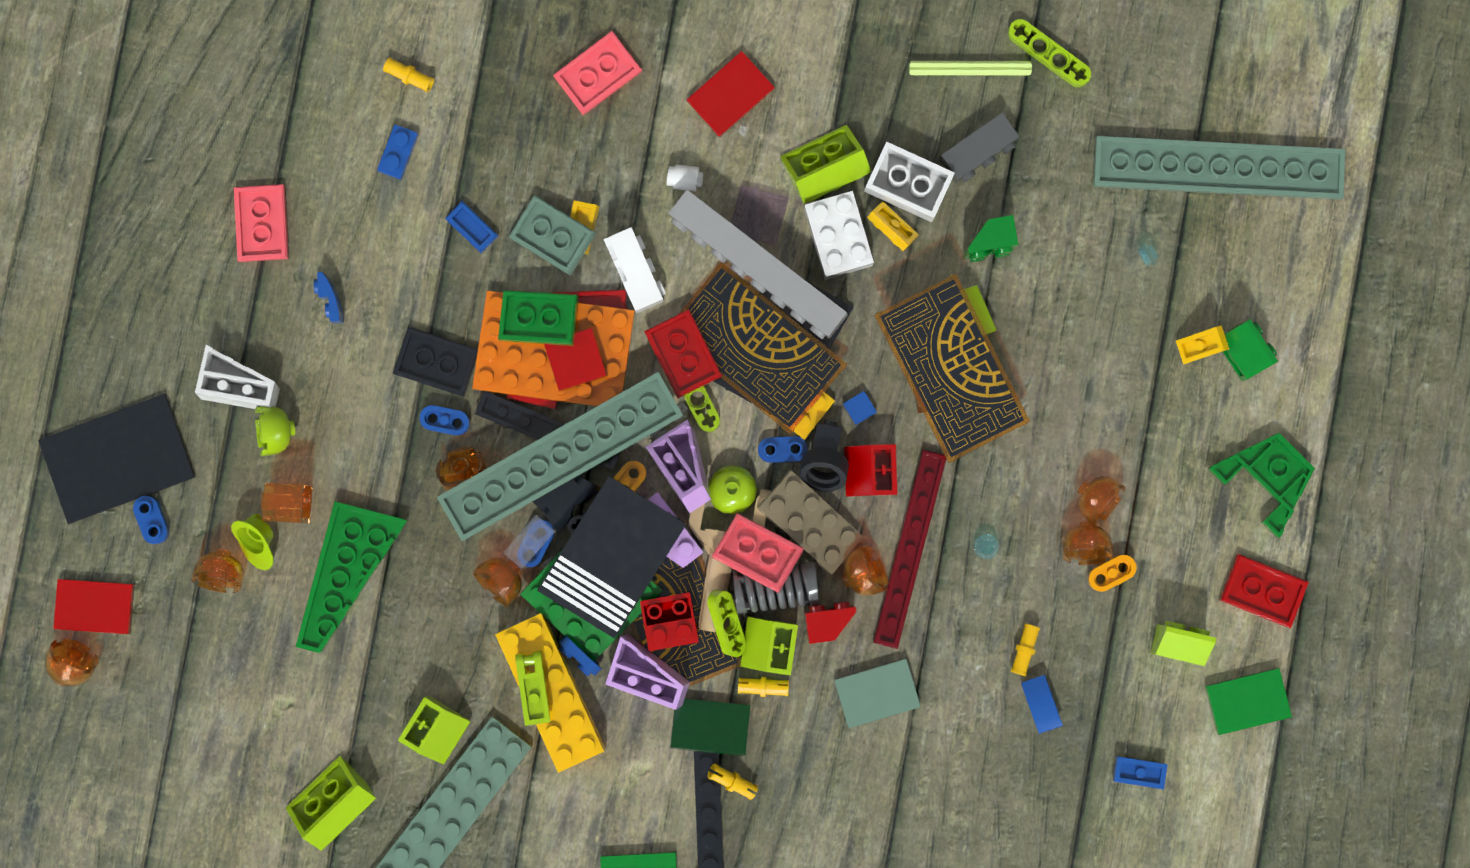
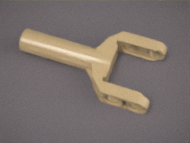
(717, 573)

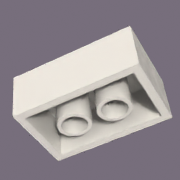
(909, 182)
(838, 235)

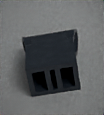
(561, 501)

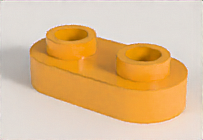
(624, 477)
(1111, 573)

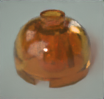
(459, 467)
(1099, 498)
(1088, 544)
(218, 571)
(864, 573)
(500, 579)
(69, 662)

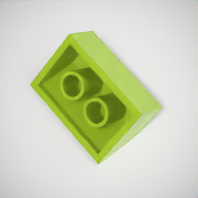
(825, 164)
(330, 803)

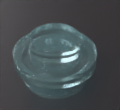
(1148, 254)
(986, 546)

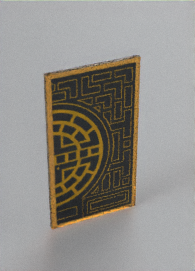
(762, 348)
(952, 368)

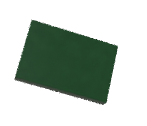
(711, 727)

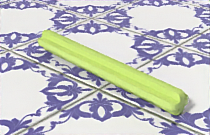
(970, 68)

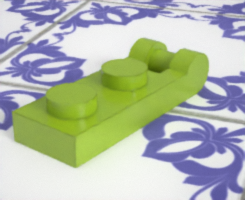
(533, 689)

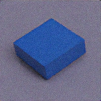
(859, 408)

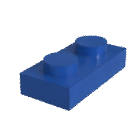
(398, 152)
(1140, 772)

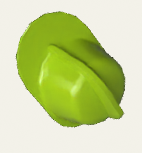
(254, 539)

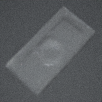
(529, 542)

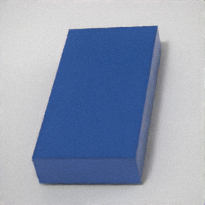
(471, 227)

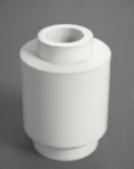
(684, 177)

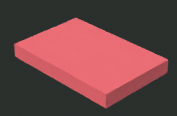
(597, 73)
(261, 223)
(757, 553)

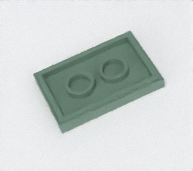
(552, 235)
(877, 693)

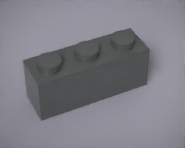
(980, 148)

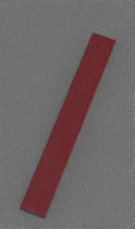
(910, 549)

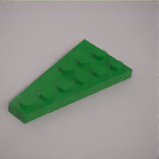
(349, 557)

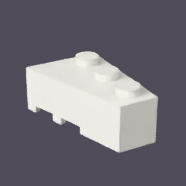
(635, 269)
(232, 383)

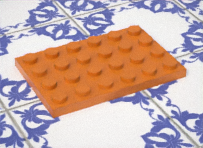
(526, 369)

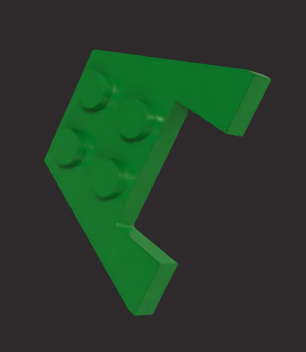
(1277, 469)

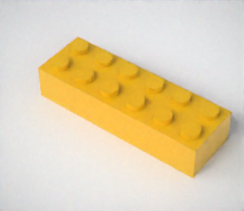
(572, 732)

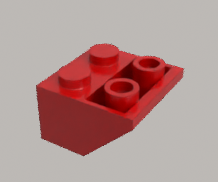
(871, 470)
(669, 621)
(827, 624)

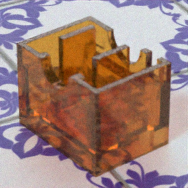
(286, 503)

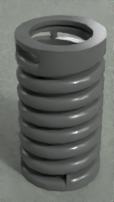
(799, 587)

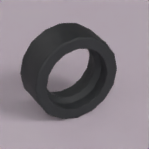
(824, 458)

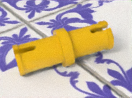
(408, 74)
(1025, 649)
(763, 686)
(732, 781)

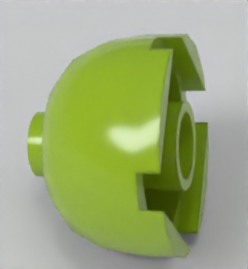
(273, 430)
(732, 489)

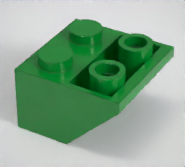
(995, 237)
(1248, 350)

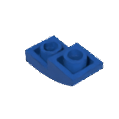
(327, 291)
(1042, 704)

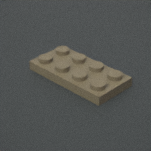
(810, 522)

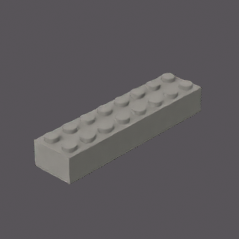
(758, 264)

